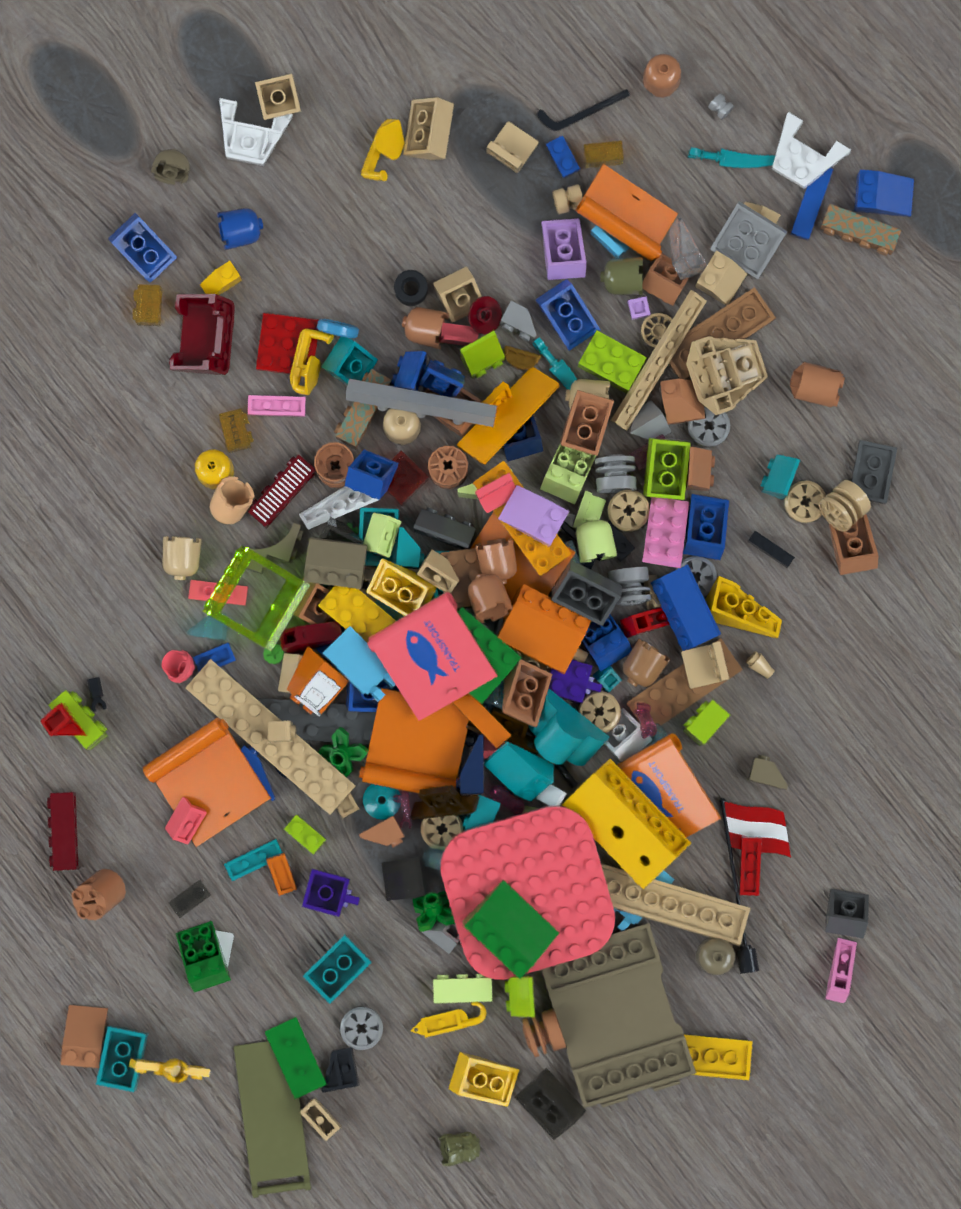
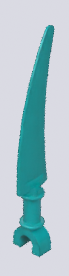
(733, 159)
(559, 369)

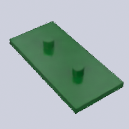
(295, 1058)

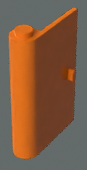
(627, 212)

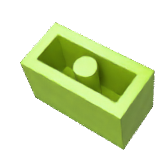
(305, 834)

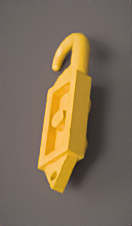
(449, 1021)

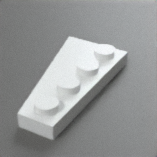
(335, 505)

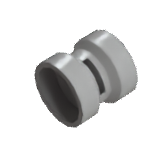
(719, 104)

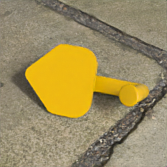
(387, 141)
(312, 369)

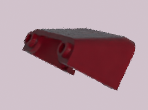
(205, 334)

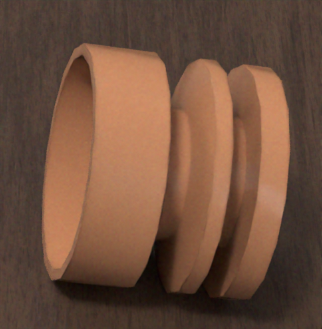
(329, 455)
(448, 478)
(543, 1033)

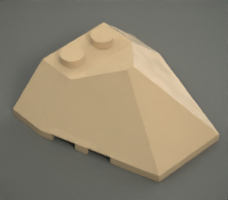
(724, 371)

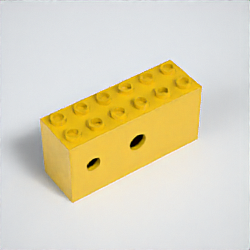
(627, 823)

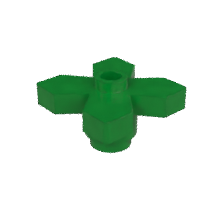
(341, 753)
(432, 909)

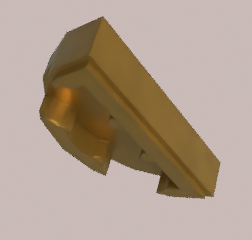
(521, 359)

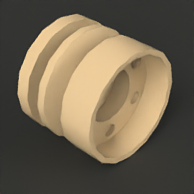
(844, 505)

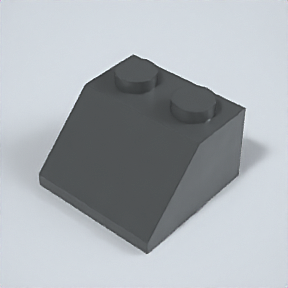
(847, 913)

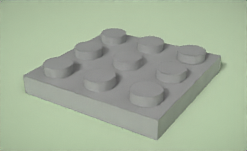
(749, 239)

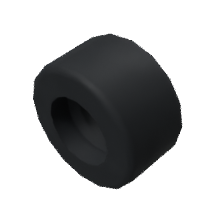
(406, 276)

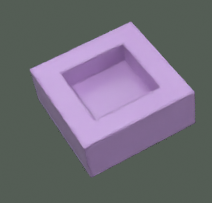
(639, 308)

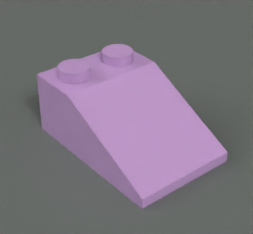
(563, 249)
(533, 515)

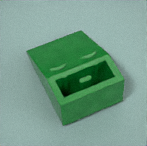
(202, 957)

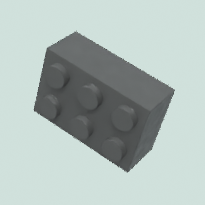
(586, 592)

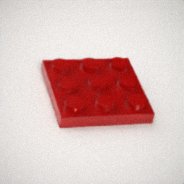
(279, 342)

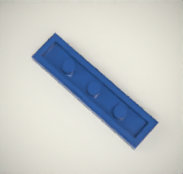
(810, 206)

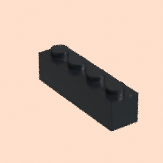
(771, 549)

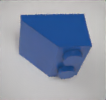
(371, 474)

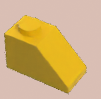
(221, 279)

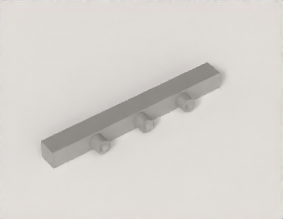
(421, 403)

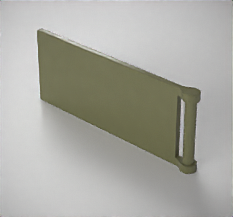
(270, 1121)

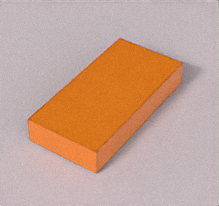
(281, 874)

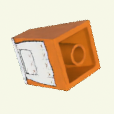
(315, 683)

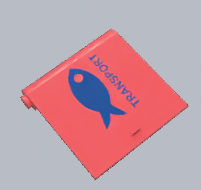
(431, 655)

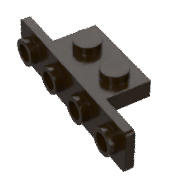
(515, 727)
(443, 802)

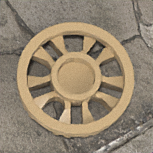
(657, 330)

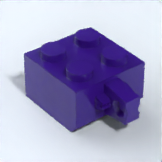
(574, 683)
(328, 893)

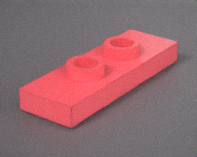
(203, 591)

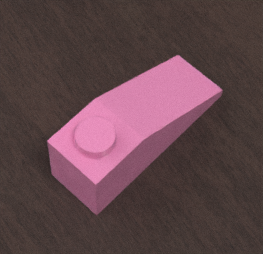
(841, 971)

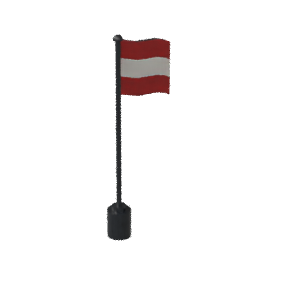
(753, 822)

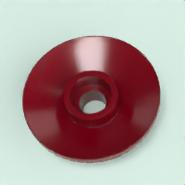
(491, 315)

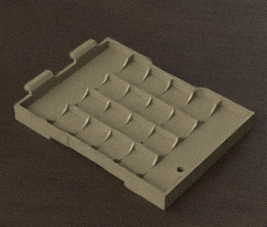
(618, 1020)

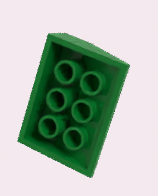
(496, 651)
(510, 929)

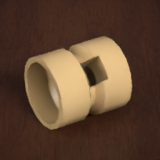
(567, 199)

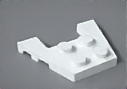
(248, 141)
(801, 162)

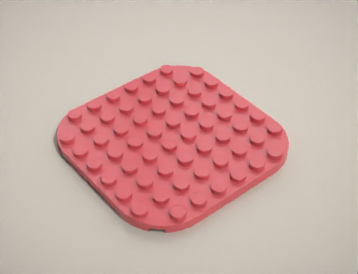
(550, 864)

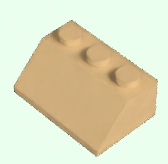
(428, 128)

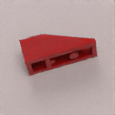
(644, 622)

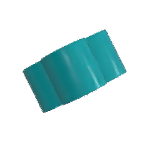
(566, 733)

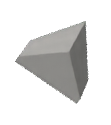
(650, 422)

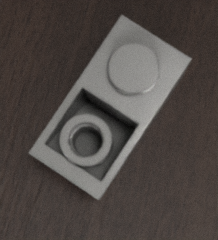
(519, 321)
(444, 936)

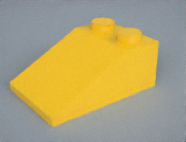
(400, 588)
(483, 1079)

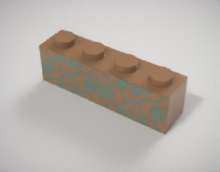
(860, 230)
(359, 414)

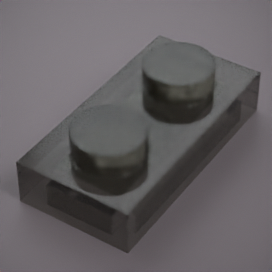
(190, 898)

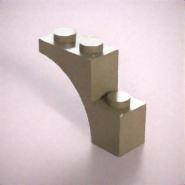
(283, 551)

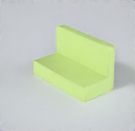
(590, 507)
(381, 534)

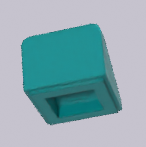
(607, 678)

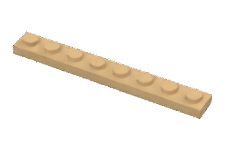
(658, 360)

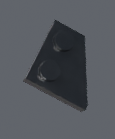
(341, 1071)

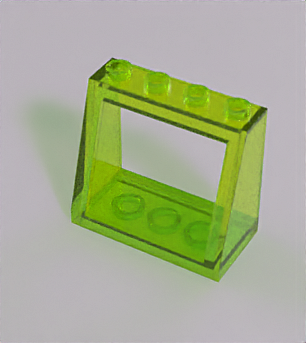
(280, 610)

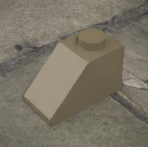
(766, 773)

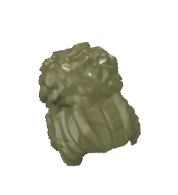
(459, 1148)

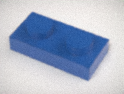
(562, 157)
(220, 655)

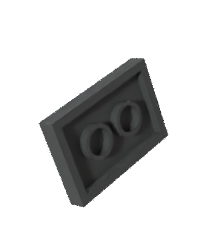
(874, 470)

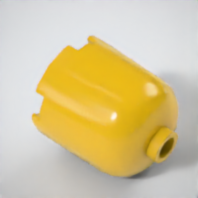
(212, 477)

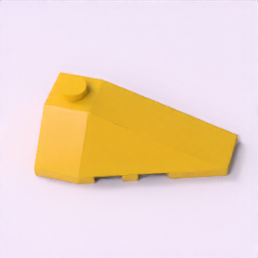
(738, 610)

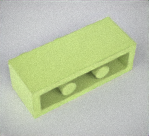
(462, 989)

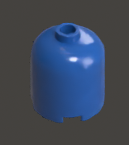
(239, 227)

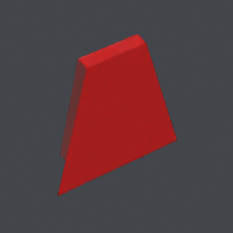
(62, 722)

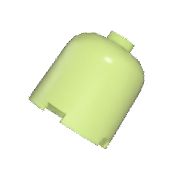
(595, 538)

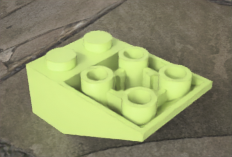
(567, 473)

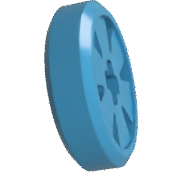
(338, 328)

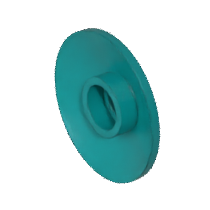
(378, 810)

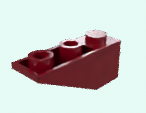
(315, 635)

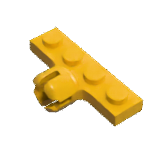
(173, 1070)

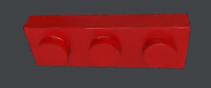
(750, 866)

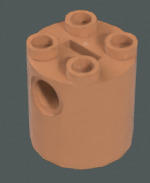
(816, 384)
(98, 894)

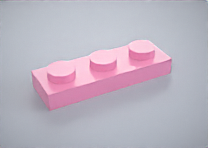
(276, 406)

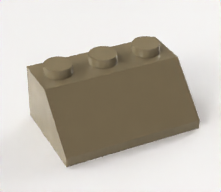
(335, 563)

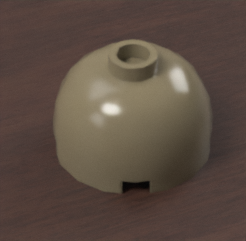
(171, 166)

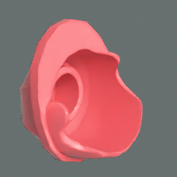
(178, 665)

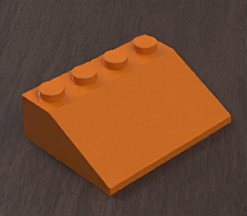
(543, 629)

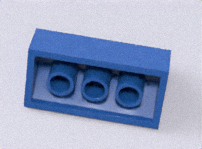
(685, 608)

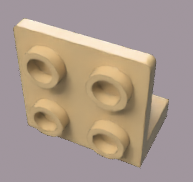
(512, 147)
(705, 665)

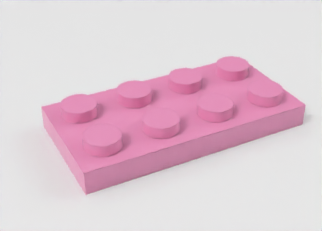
(665, 532)

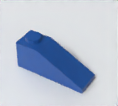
(255, 762)

